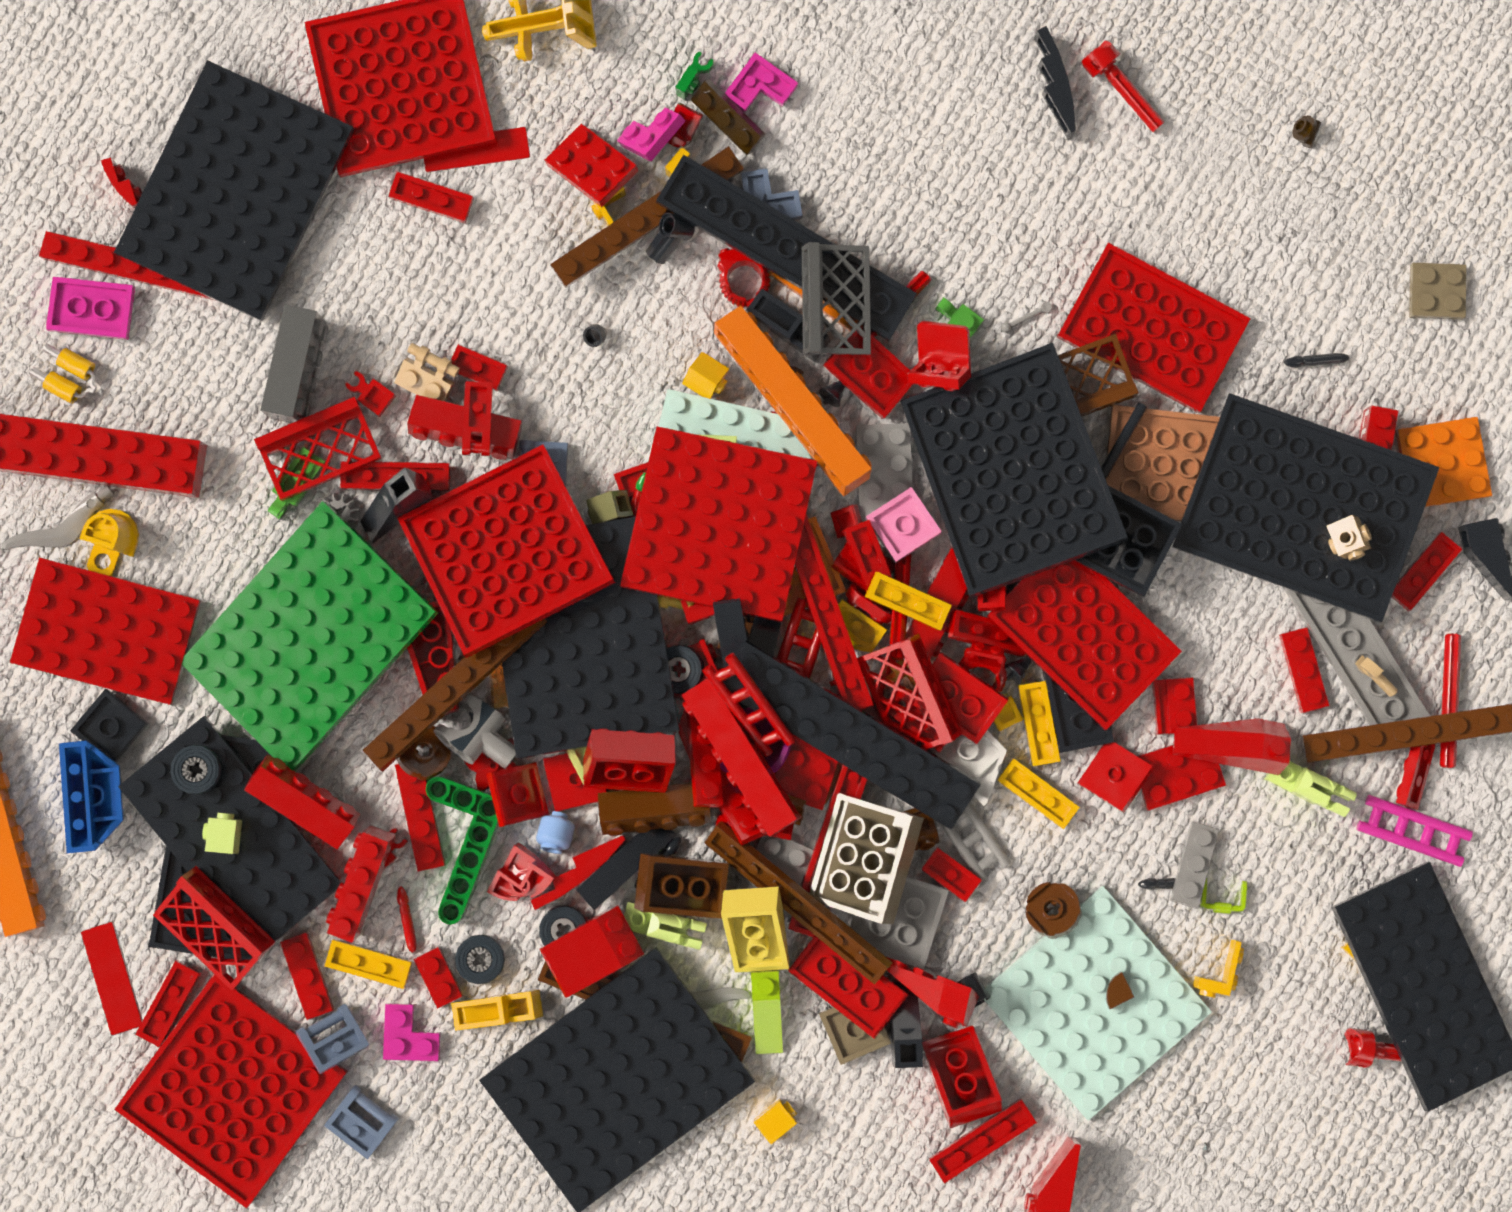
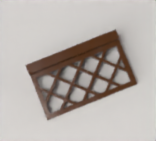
(1102, 398)

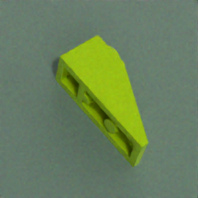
(767, 1011)

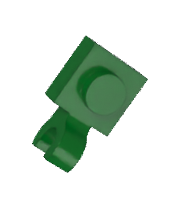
(689, 81)

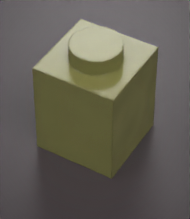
(609, 506)

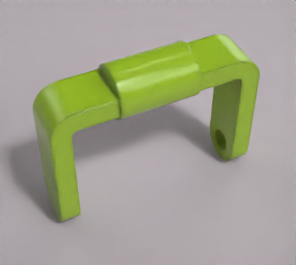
(1225, 908)

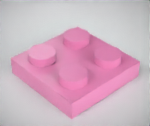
(903, 525)

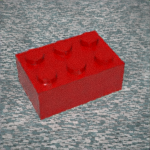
(629, 760)

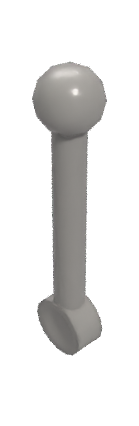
(1045, 308)

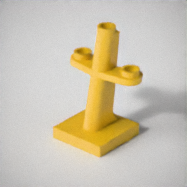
(572, 15)

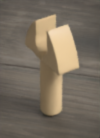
(1372, 670)

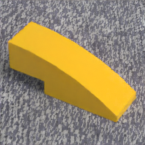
(497, 1010)

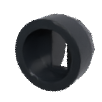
(594, 335)

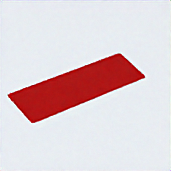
(509, 145)
(111, 978)

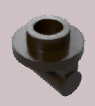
(1306, 130)

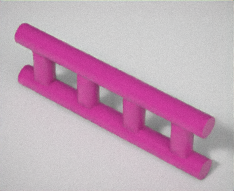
(1430, 825)

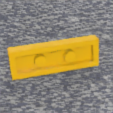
(908, 601)
(1039, 723)
(1038, 793)
(368, 964)

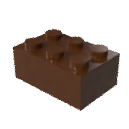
(681, 885)

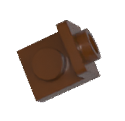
(928, 834)

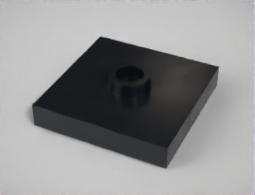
(109, 725)

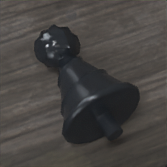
(832, 394)
(1017, 670)

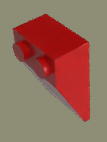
(591, 951)
(962, 1077)
(1056, 1183)

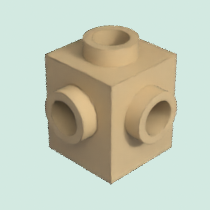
(1342, 532)

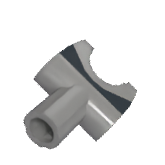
(480, 736)

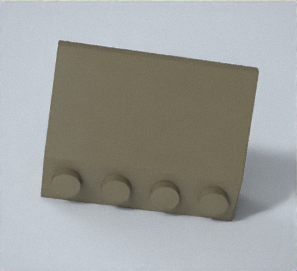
(865, 859)

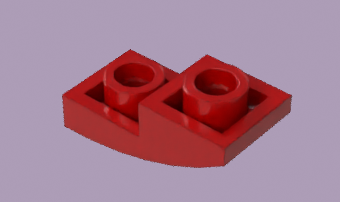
(125, 188)

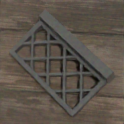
(813, 299)

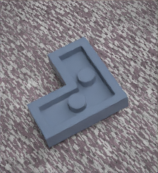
(758, 185)

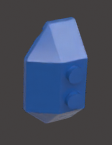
(89, 795)

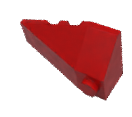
(1242, 744)
(944, 996)

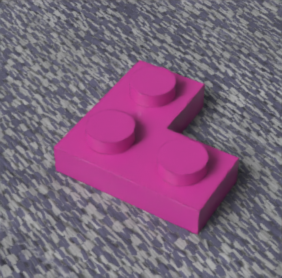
(759, 77)
(650, 140)
(402, 1042)

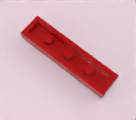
(377, 473)
(704, 768)
(420, 821)
(982, 1140)

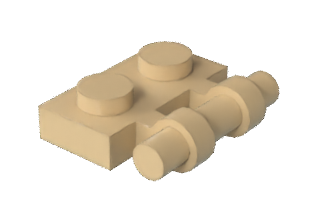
(422, 380)

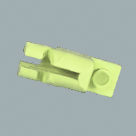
(1312, 787)
(664, 926)

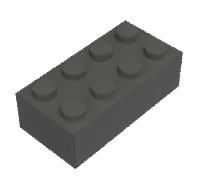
(294, 364)

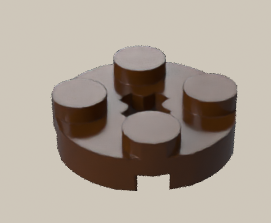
(429, 766)
(1053, 925)

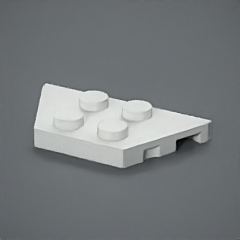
(978, 760)

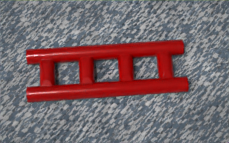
(791, 637)
(750, 689)

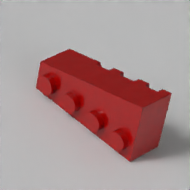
(433, 652)

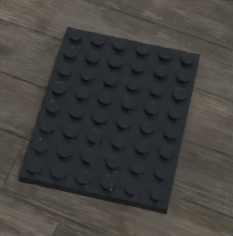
(234, 190)
(1013, 471)
(1278, 485)
(593, 664)
(617, 1080)

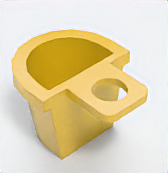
(111, 534)

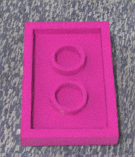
(90, 308)

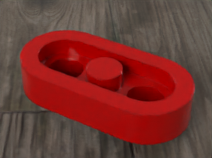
(857, 599)

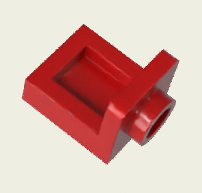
(686, 132)

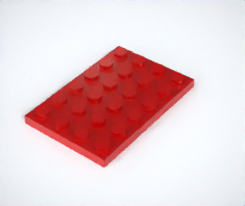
(1166, 329)
(105, 631)
(1086, 638)

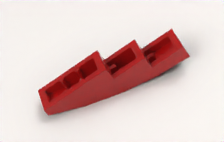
(586, 865)

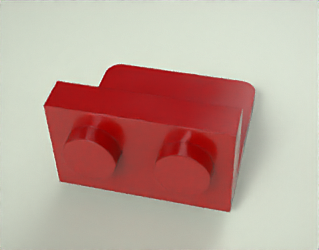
(942, 356)

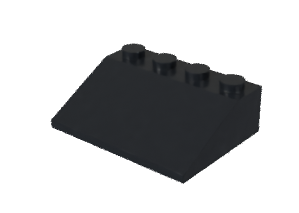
(1139, 558)

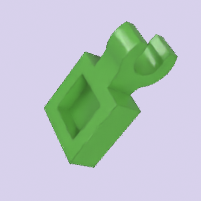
(962, 316)

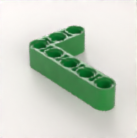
(470, 843)

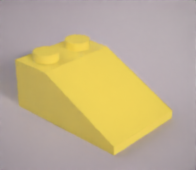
(755, 929)

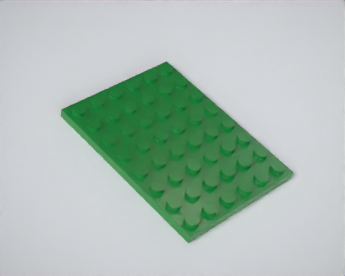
(308, 637)

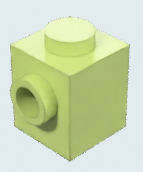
(222, 834)

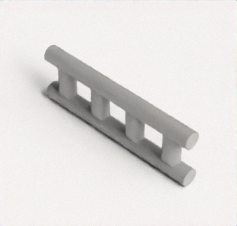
(982, 832)

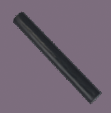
(1123, 439)

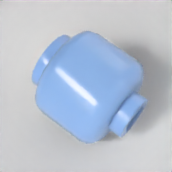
(555, 832)

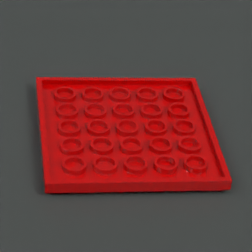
(402, 81)
(718, 523)
(505, 551)
(229, 1091)

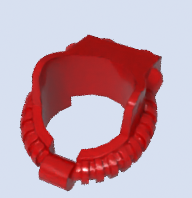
(729, 261)
(988, 657)

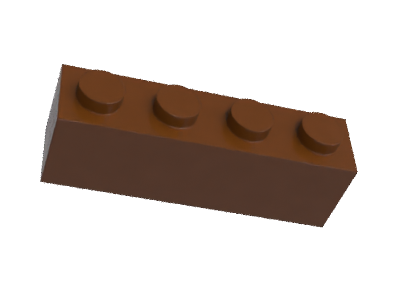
(646, 811)

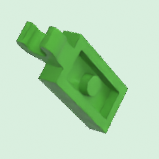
(288, 482)

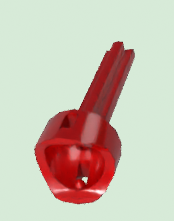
(1102, 61)
(1364, 1048)

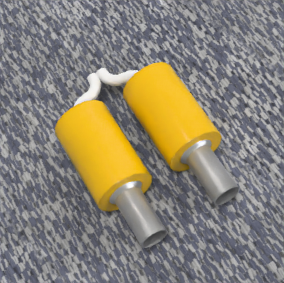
(60, 385)

